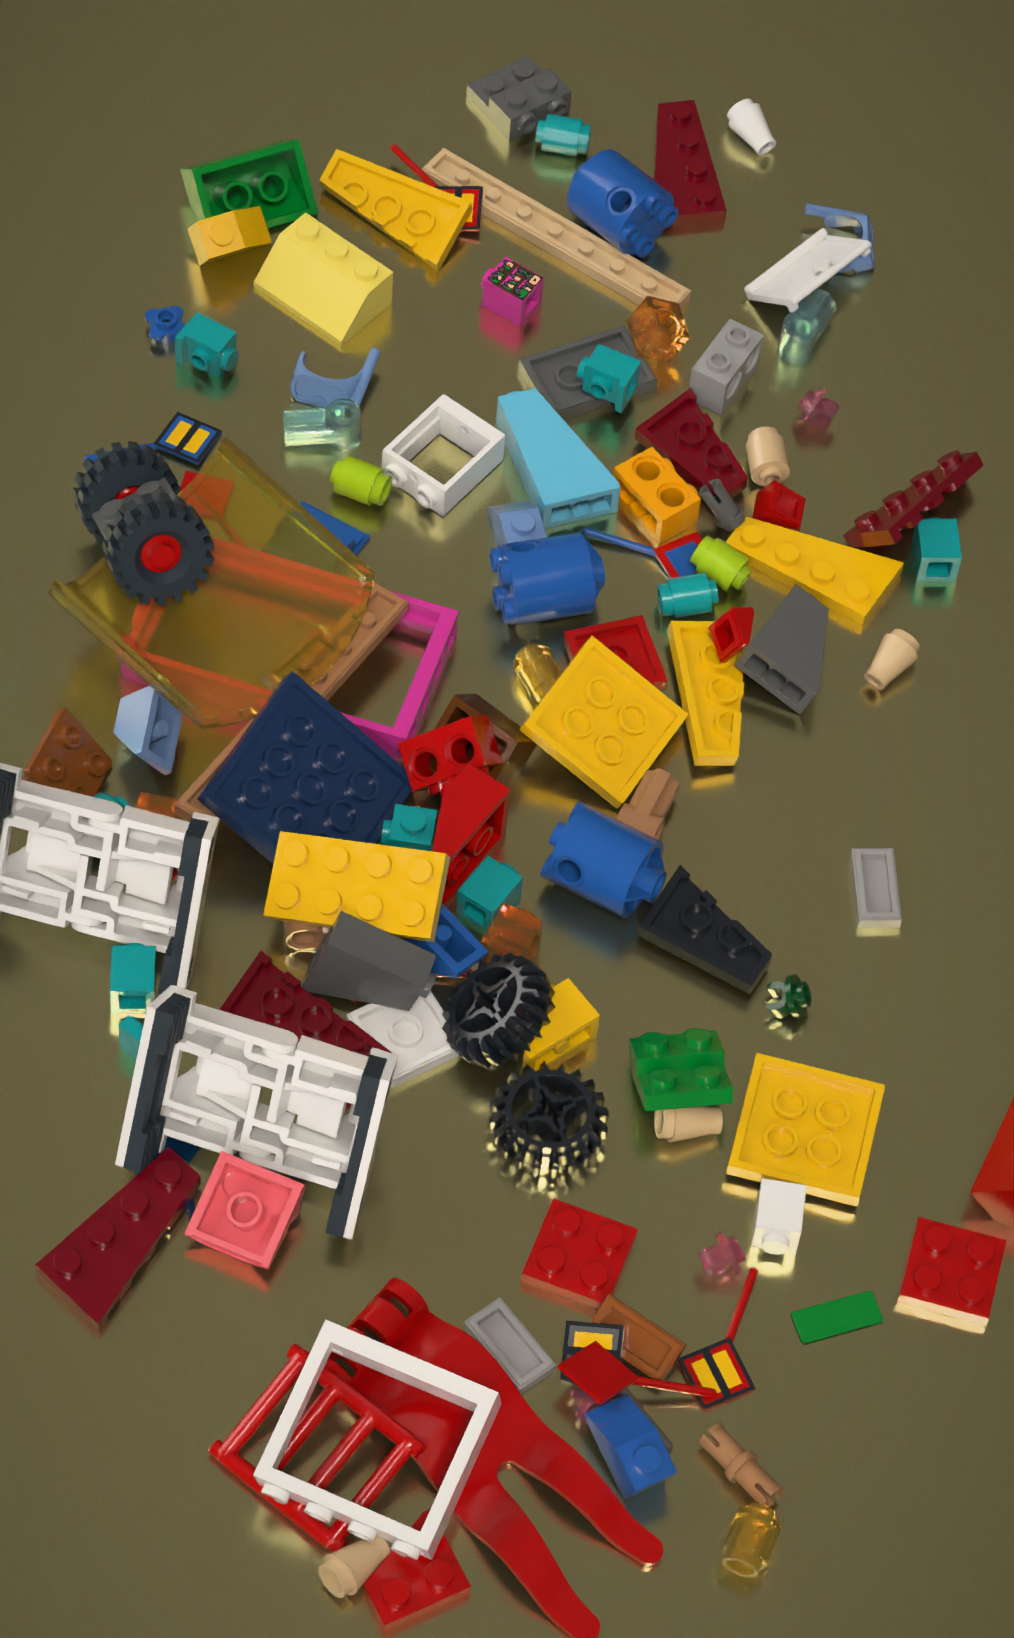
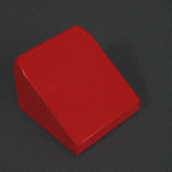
(779, 506)
(732, 632)

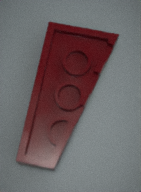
(904, 507)
(280, 1001)
(107, 1250)

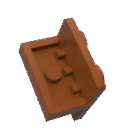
(68, 757)

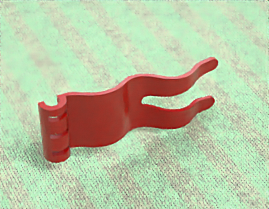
(514, 1438)

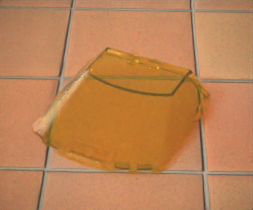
(272, 603)

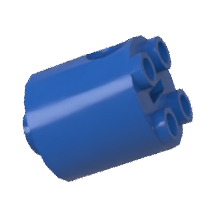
(621, 202)
(546, 578)
(605, 861)

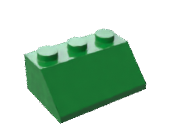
(263, 177)

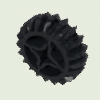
(498, 1010)
(554, 1099)

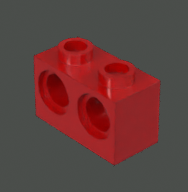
(448, 747)

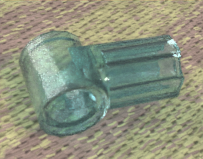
(805, 326)
(336, 424)

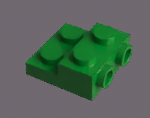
(680, 1070)

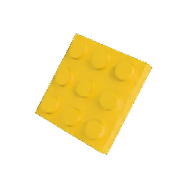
(604, 722)
(806, 1128)

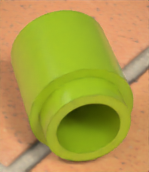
(361, 481)
(721, 563)

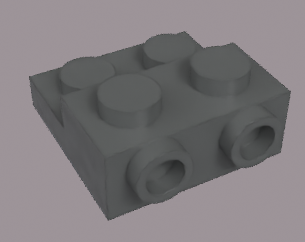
(520, 96)

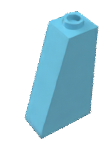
(553, 462)

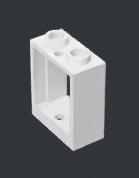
(461, 428)

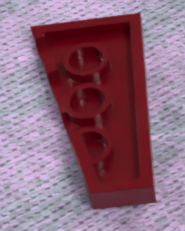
(685, 164)

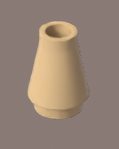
(893, 656)
(687, 1122)
(352, 1565)

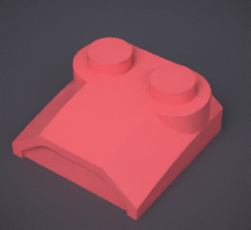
(245, 1211)

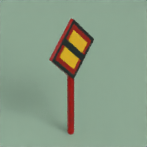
(720, 1364)

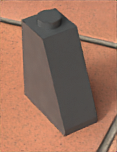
(789, 650)
(369, 966)

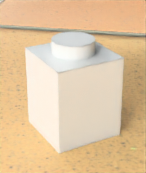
(778, 1216)

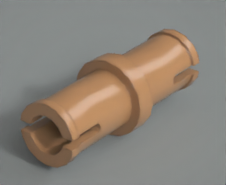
(741, 1465)

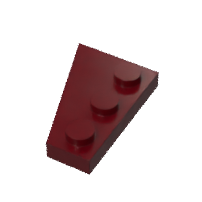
(692, 445)

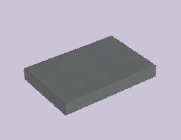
(555, 372)

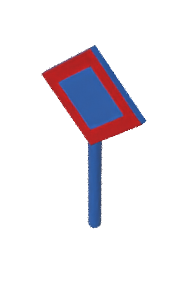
(672, 556)

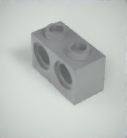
(726, 366)

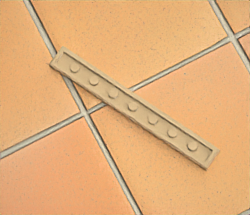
(557, 234)

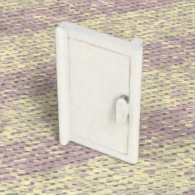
(805, 269)

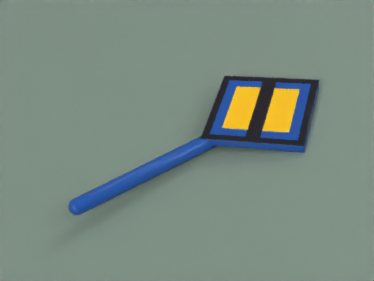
(183, 438)

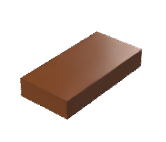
(644, 1342)

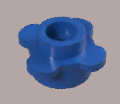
(165, 323)

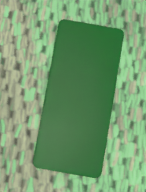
(837, 1316)

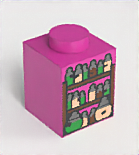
(512, 291)

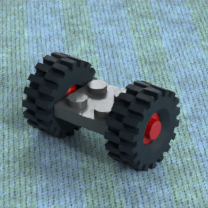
(147, 532)

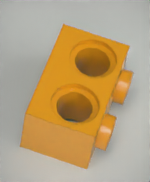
(657, 495)

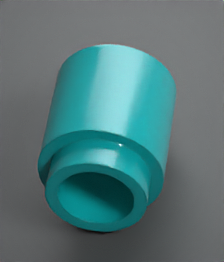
(563, 135)
(687, 595)

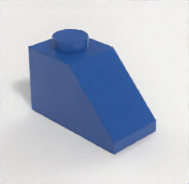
(453, 945)
(630, 1446)

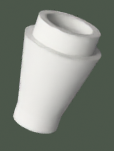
(750, 124)

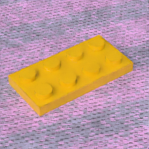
(373, 882)

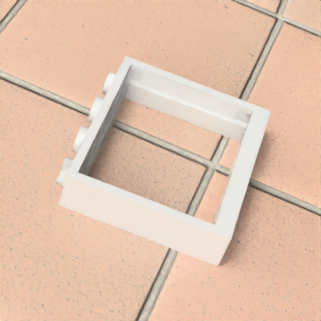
(410, 1370)

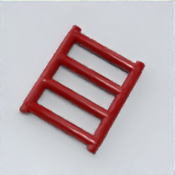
(334, 1389)

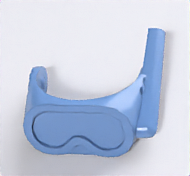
(862, 225)
(320, 391)

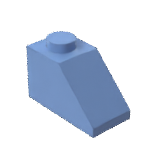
(515, 522)
(149, 727)

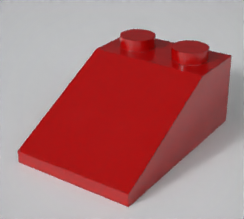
(469, 823)

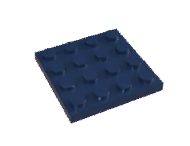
(304, 774)

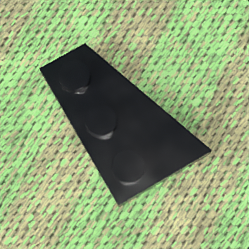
(702, 934)

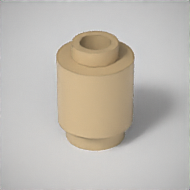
(767, 456)

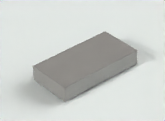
(875, 888)
(510, 1345)

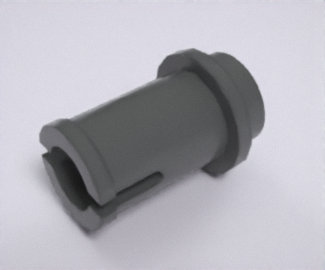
(727, 512)

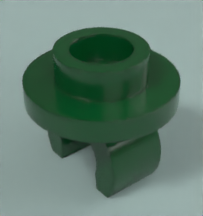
(794, 1000)

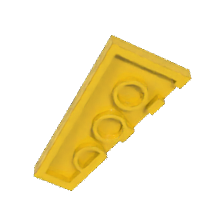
(403, 208)
(833, 573)
(708, 693)

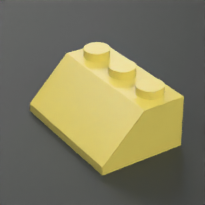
(325, 279)

